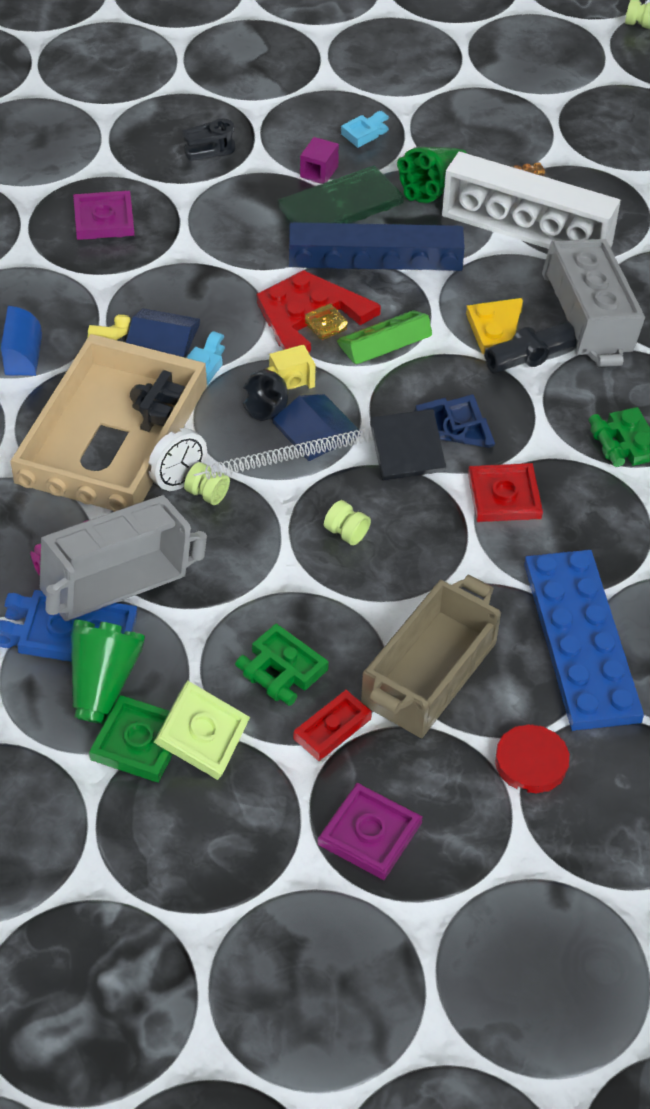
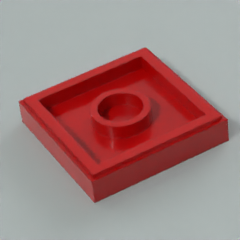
(505, 492)

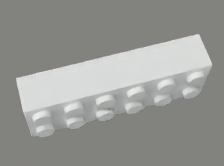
(525, 203)

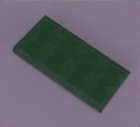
(343, 199)

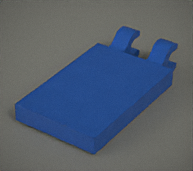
(50, 634)

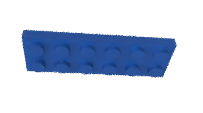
(583, 641)

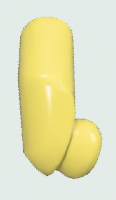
(114, 332)

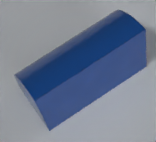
(21, 342)

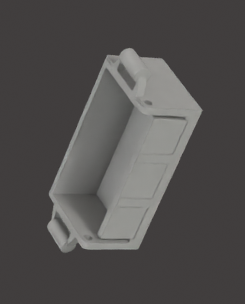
(594, 298)
(116, 557)

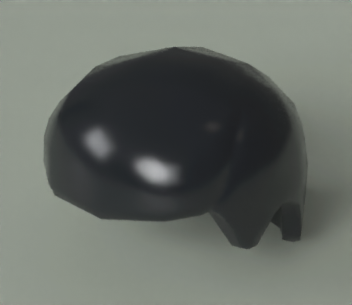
(265, 394)

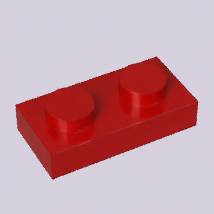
(332, 725)

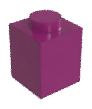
(319, 160)

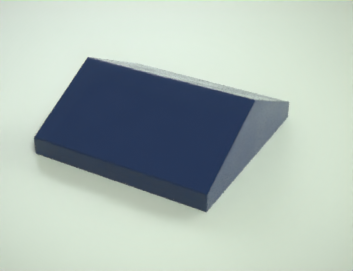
(163, 331)
(313, 419)

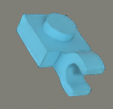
(363, 130)
(210, 354)

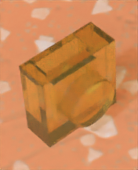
(326, 321)

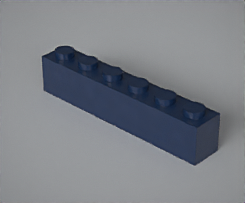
(376, 246)

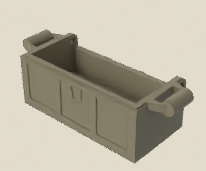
(432, 655)

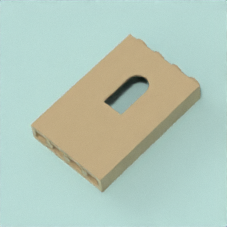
(98, 394)

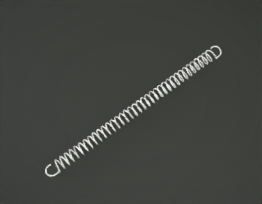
(273, 454)

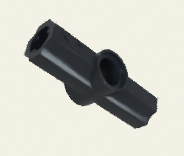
(530, 347)

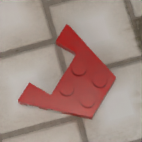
(289, 301)

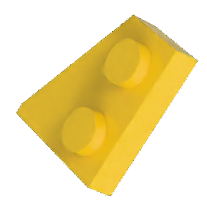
(494, 321)

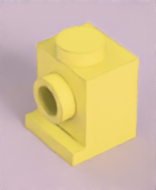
(294, 366)

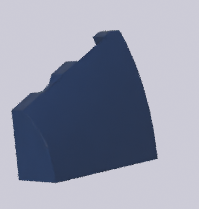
(460, 421)

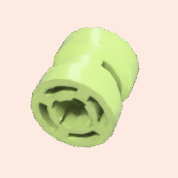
(638, 13)
(212, 489)
(346, 522)

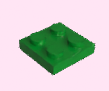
(129, 739)

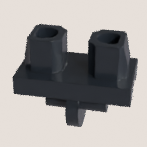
(153, 400)

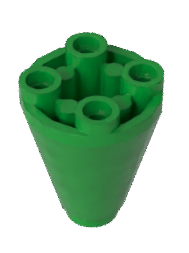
(424, 172)
(100, 666)

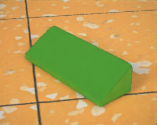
(386, 336)

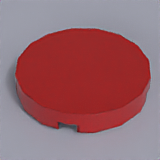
(532, 758)

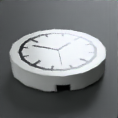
(175, 457)

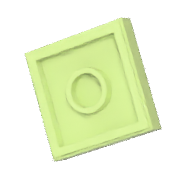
(202, 730)

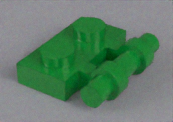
(631, 432)
(289, 657)

